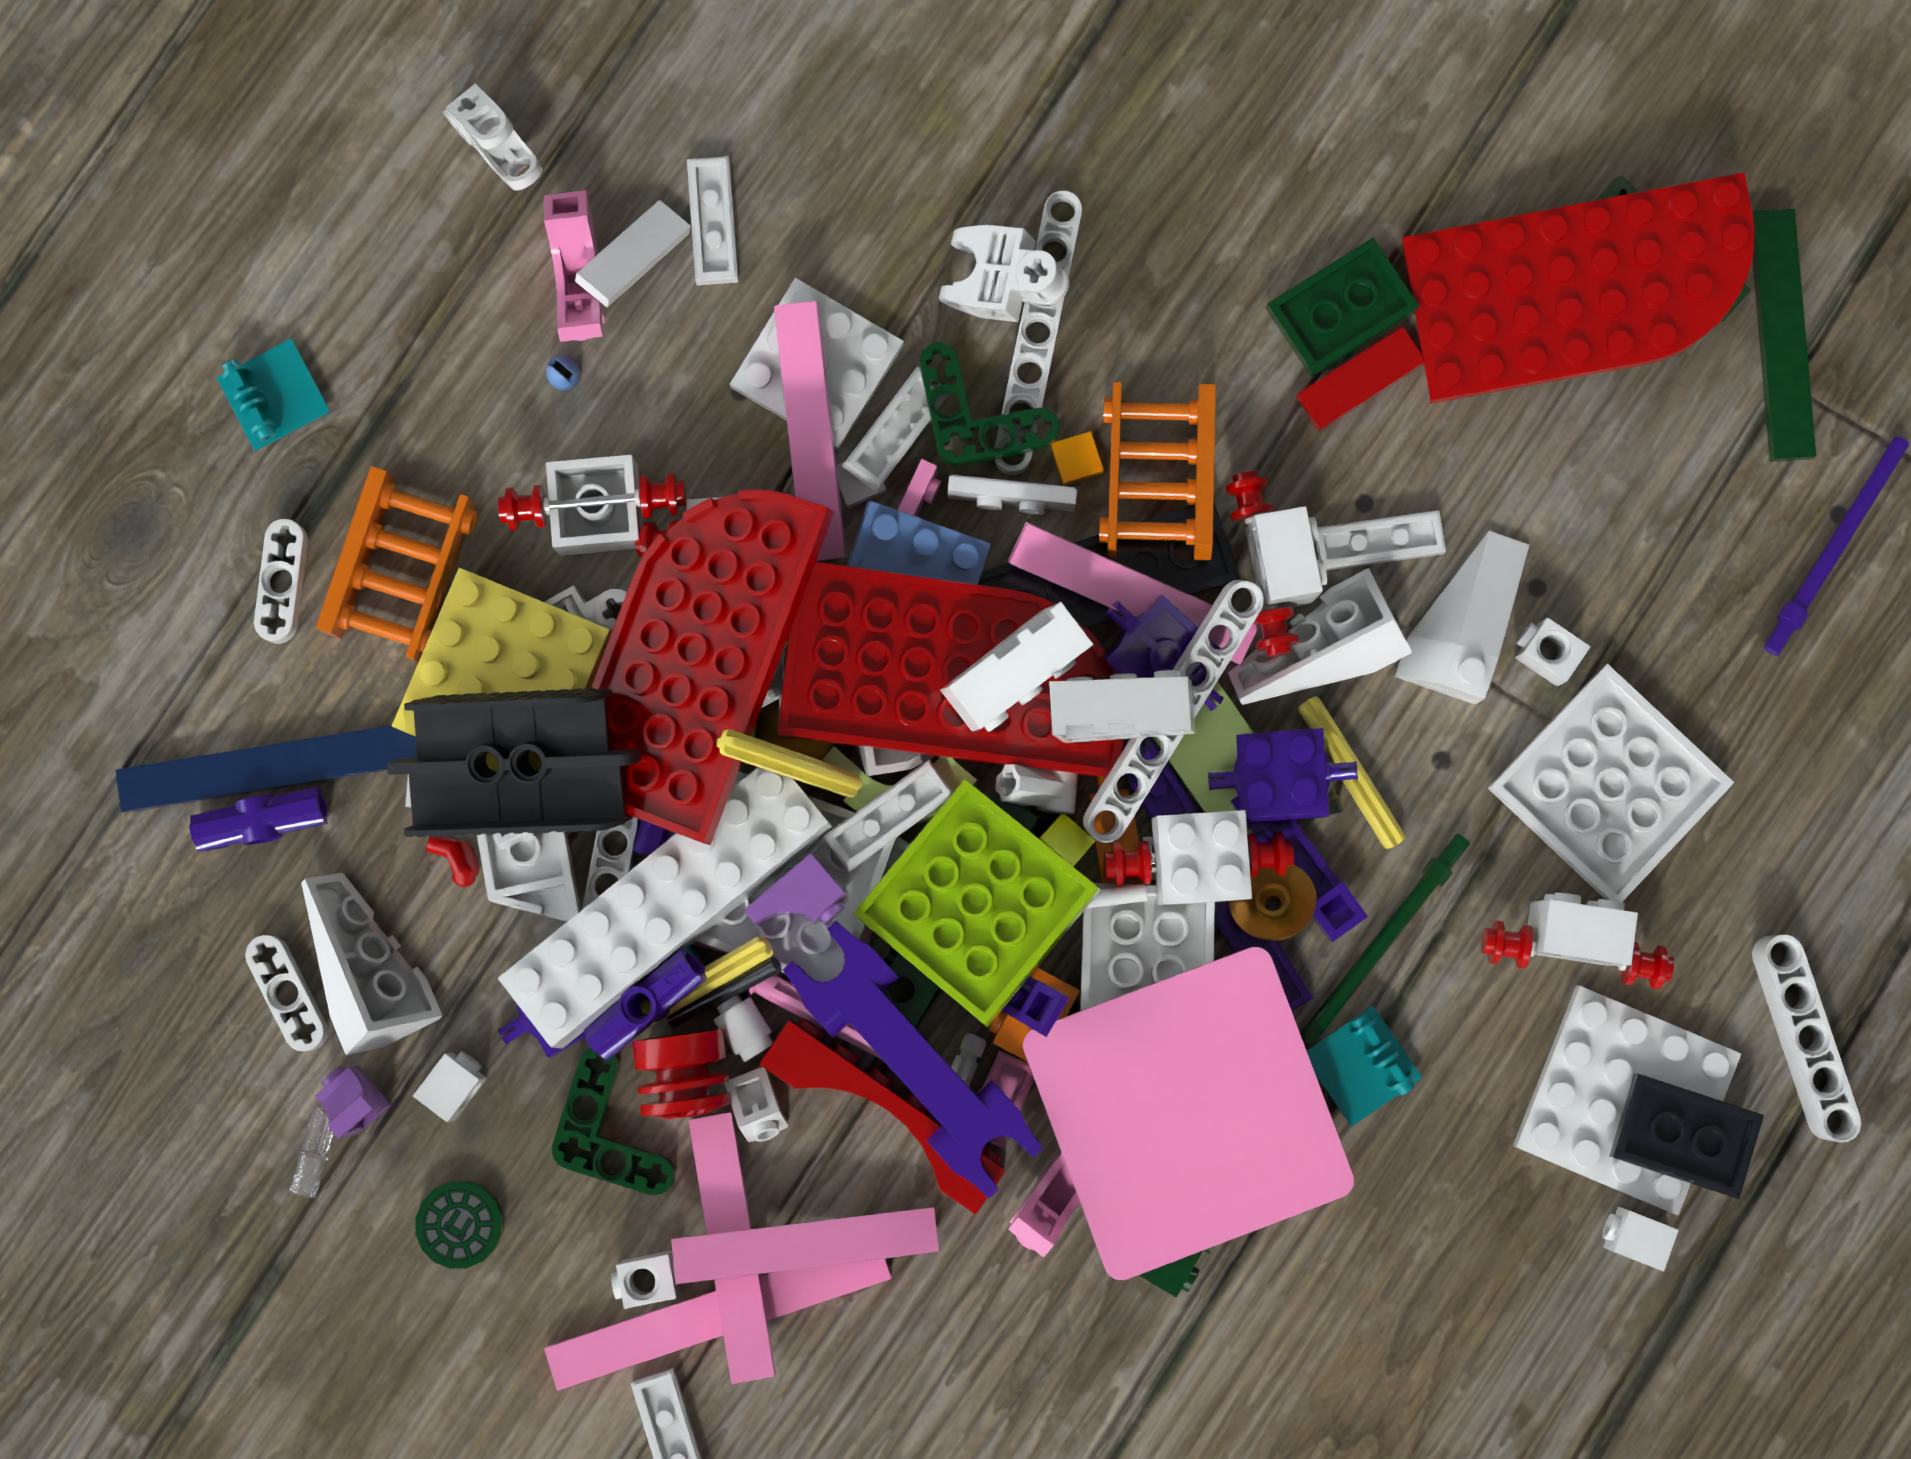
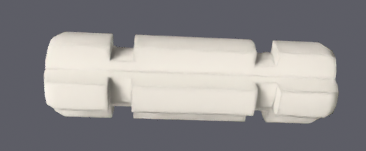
(965, 1063)

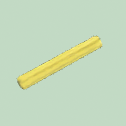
(789, 763)
(1363, 789)
(724, 970)

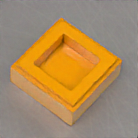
(1076, 458)

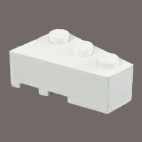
(1017, 668)
(1122, 707)

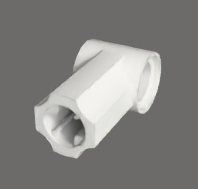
(1039, 788)

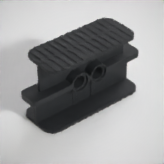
(460, 794)

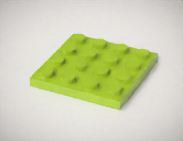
(976, 902)

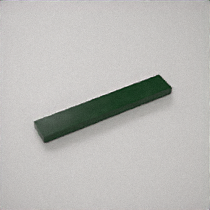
(1782, 336)

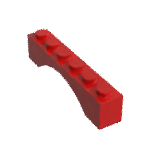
(808, 1062)

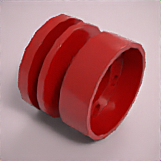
(682, 1073)

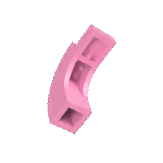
(572, 247)
(1046, 1208)

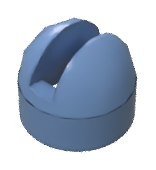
(556, 379)

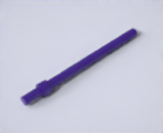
(1795, 612)

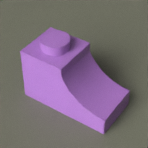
(801, 891)
(350, 1101)

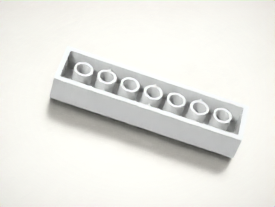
(663, 907)

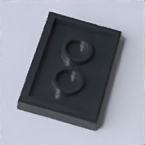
(1686, 1135)

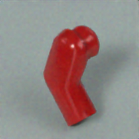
(460, 858)

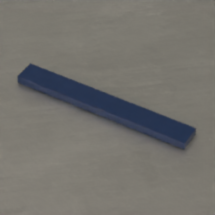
(262, 768)

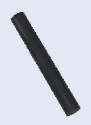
(726, 991)

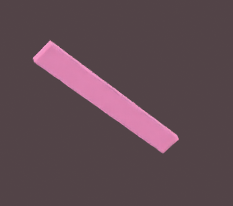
(699, 1321)

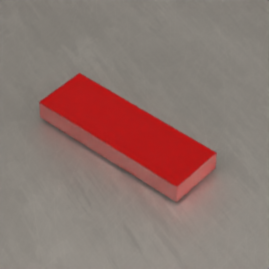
(1360, 379)

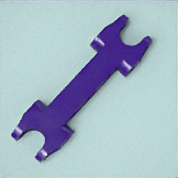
(965, 1117)

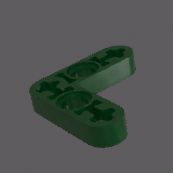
(961, 424)
(588, 1132)

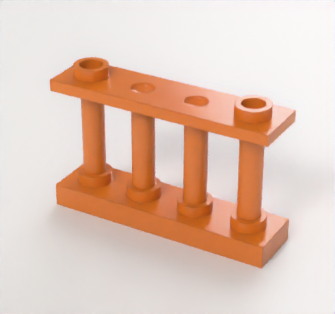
(1196, 491)
(368, 534)

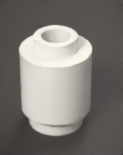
(743, 1027)

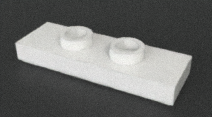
(892, 433)
(1030, 497)

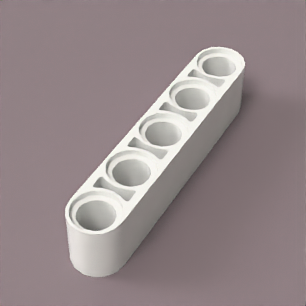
(1823, 1050)

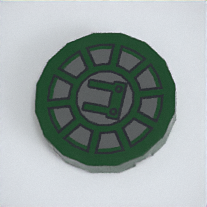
(459, 1224)

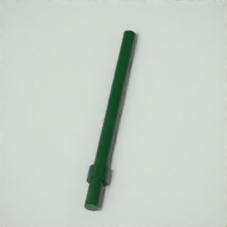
(1435, 874)

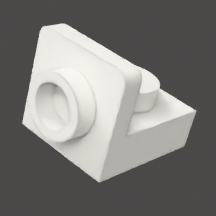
(756, 1105)

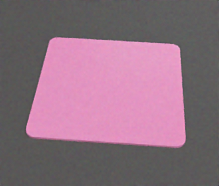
(1188, 1113)

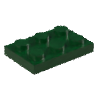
(1342, 307)

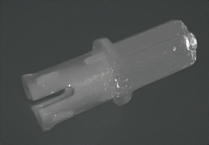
(312, 1155)

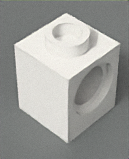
(1569, 647)
(451, 1085)
(1639, 1238)
(661, 1267)

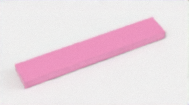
(810, 416)
(1109, 581)
(724, 1211)
(804, 1245)

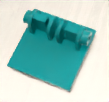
(272, 394)
(1362, 1066)

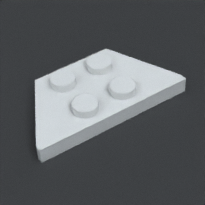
(532, 874)

